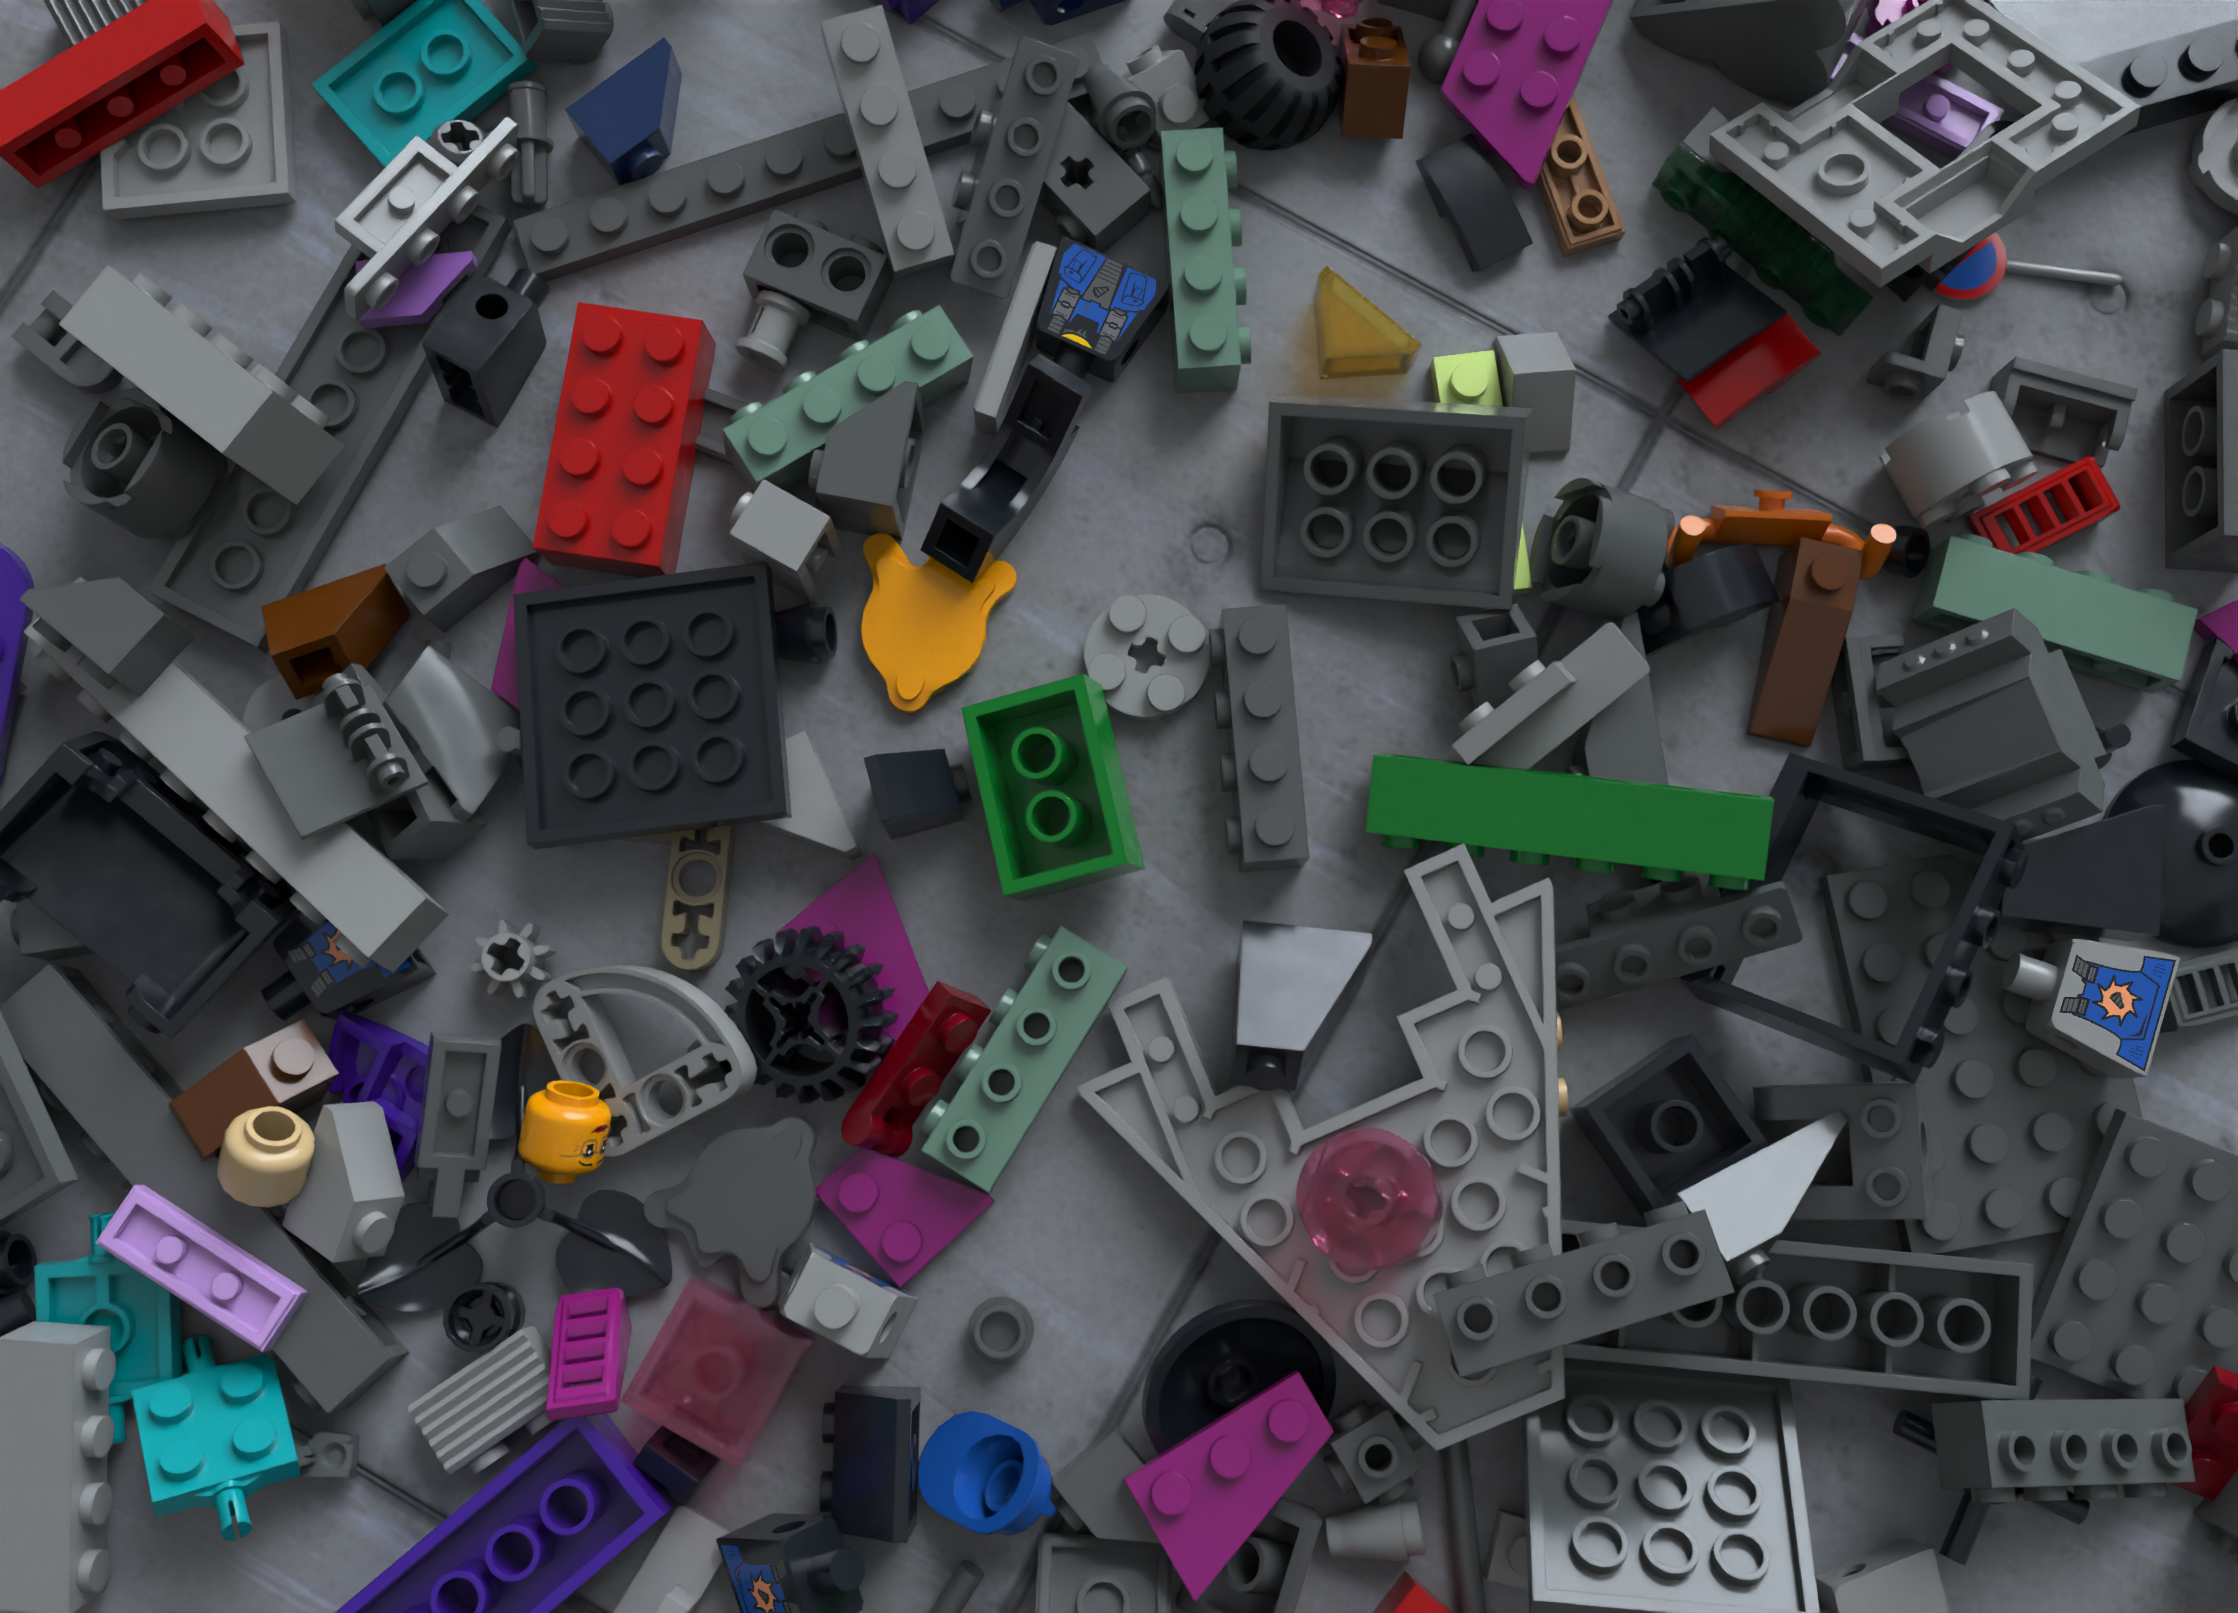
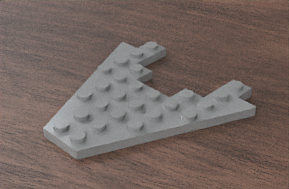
(1477, 1114)

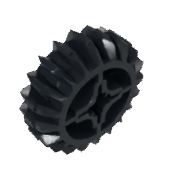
(776, 1011)

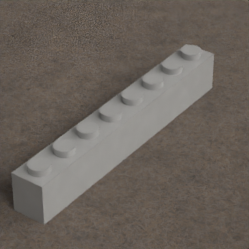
(206, 756)

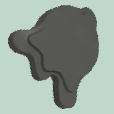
(746, 1200)

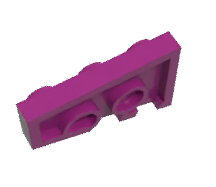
(1227, 1477)

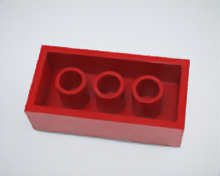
(624, 441)

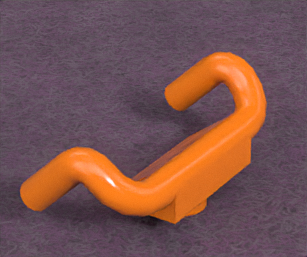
(1775, 526)

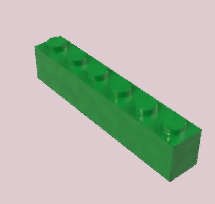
(1571, 816)

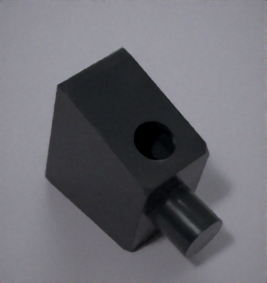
(489, 344)

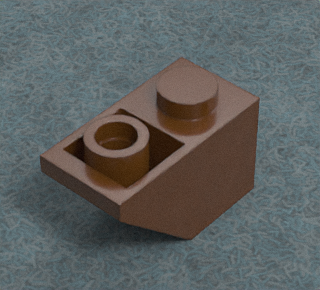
(1373, 79)
(333, 627)

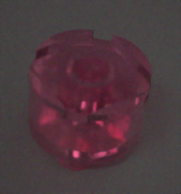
(1336, 1219)

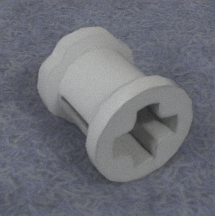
(772, 331)

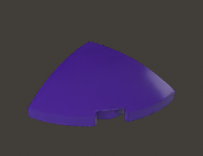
(385, 1069)

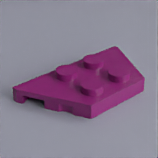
(1520, 75)

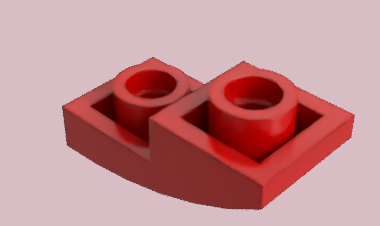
(1751, 371)

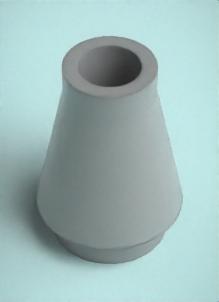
(1378, 1532)

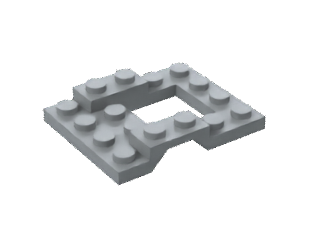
(1880, 197)

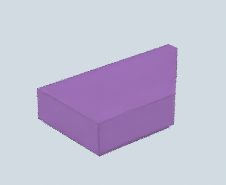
(421, 290)

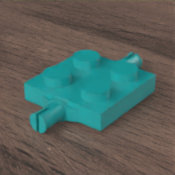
(113, 1294)
(215, 1436)

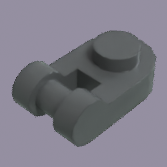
(69, 357)

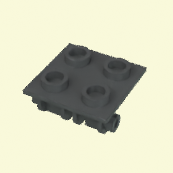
(336, 758)

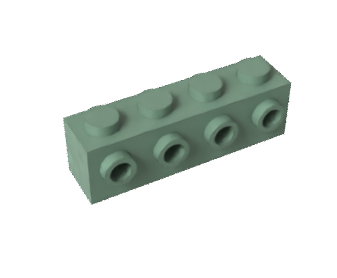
(1200, 260)
(780, 437)
(2098, 625)
(1023, 1059)

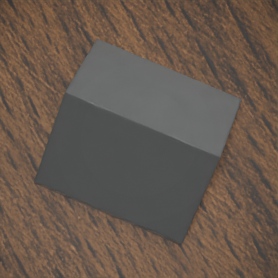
(1266, 1569)

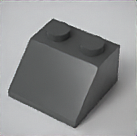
(872, 464)

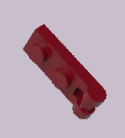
(914, 1070)

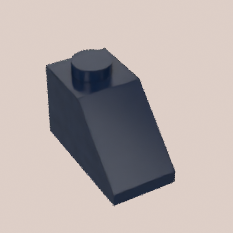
(632, 115)

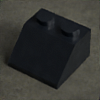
(874, 1461)

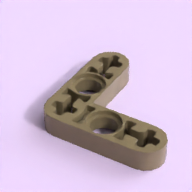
(679, 925)

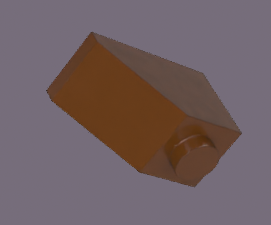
(277, 1071)

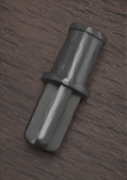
(530, 172)

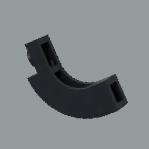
(1012, 475)

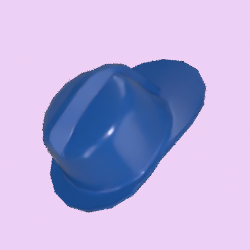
(985, 1475)

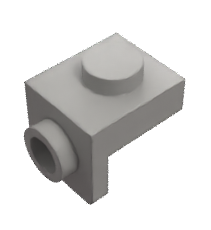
(1171, 85)

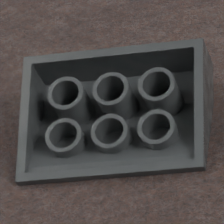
(1394, 499)

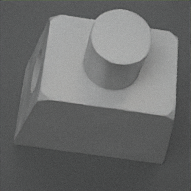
(1888, 1580)

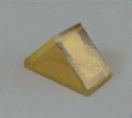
(1357, 335)

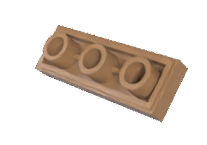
(1578, 191)

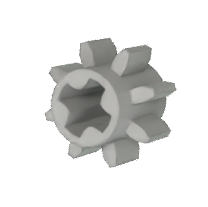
(499, 969)

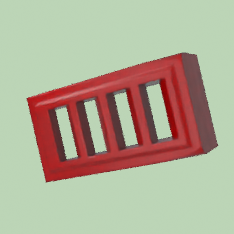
(2079, 493)

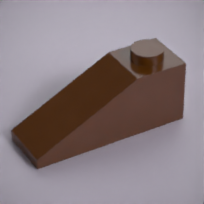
(1803, 639)

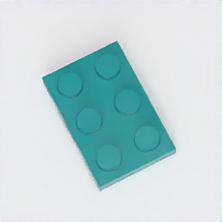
(423, 70)

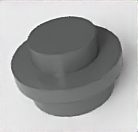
(1000, 1330)

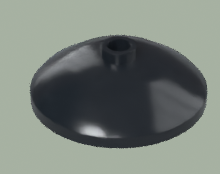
(2197, 887)
(1254, 1337)

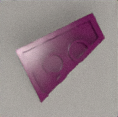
(868, 916)

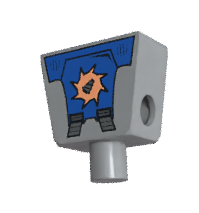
(2096, 1001)
(846, 1303)

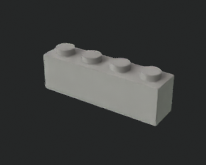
(887, 141)
(54, 1465)

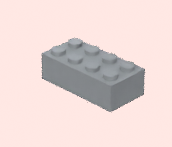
(204, 381)

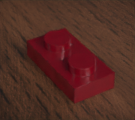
(2213, 1433)

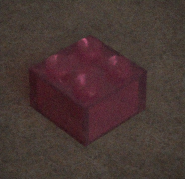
(718, 1371)

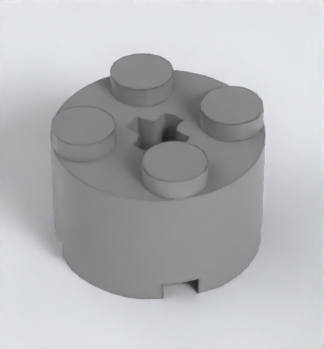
(1957, 459)

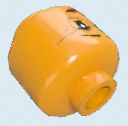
(564, 1131)

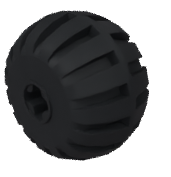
(1268, 73)

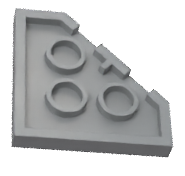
(217, 147)

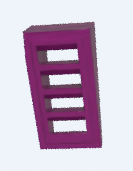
(588, 1346)

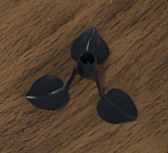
(606, 1245)

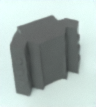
(1997, 726)

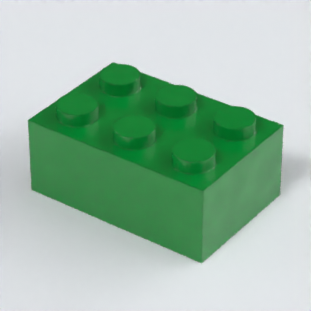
(1052, 788)

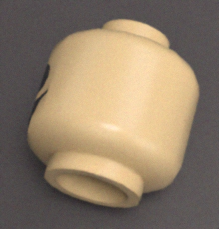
(266, 1156)

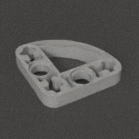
(639, 1098)

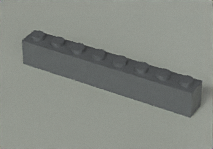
(122, 1101)

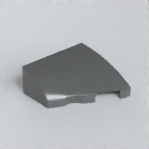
(451, 727)

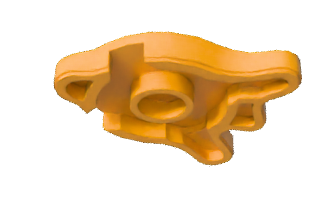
(925, 621)

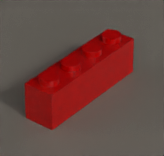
(113, 84)

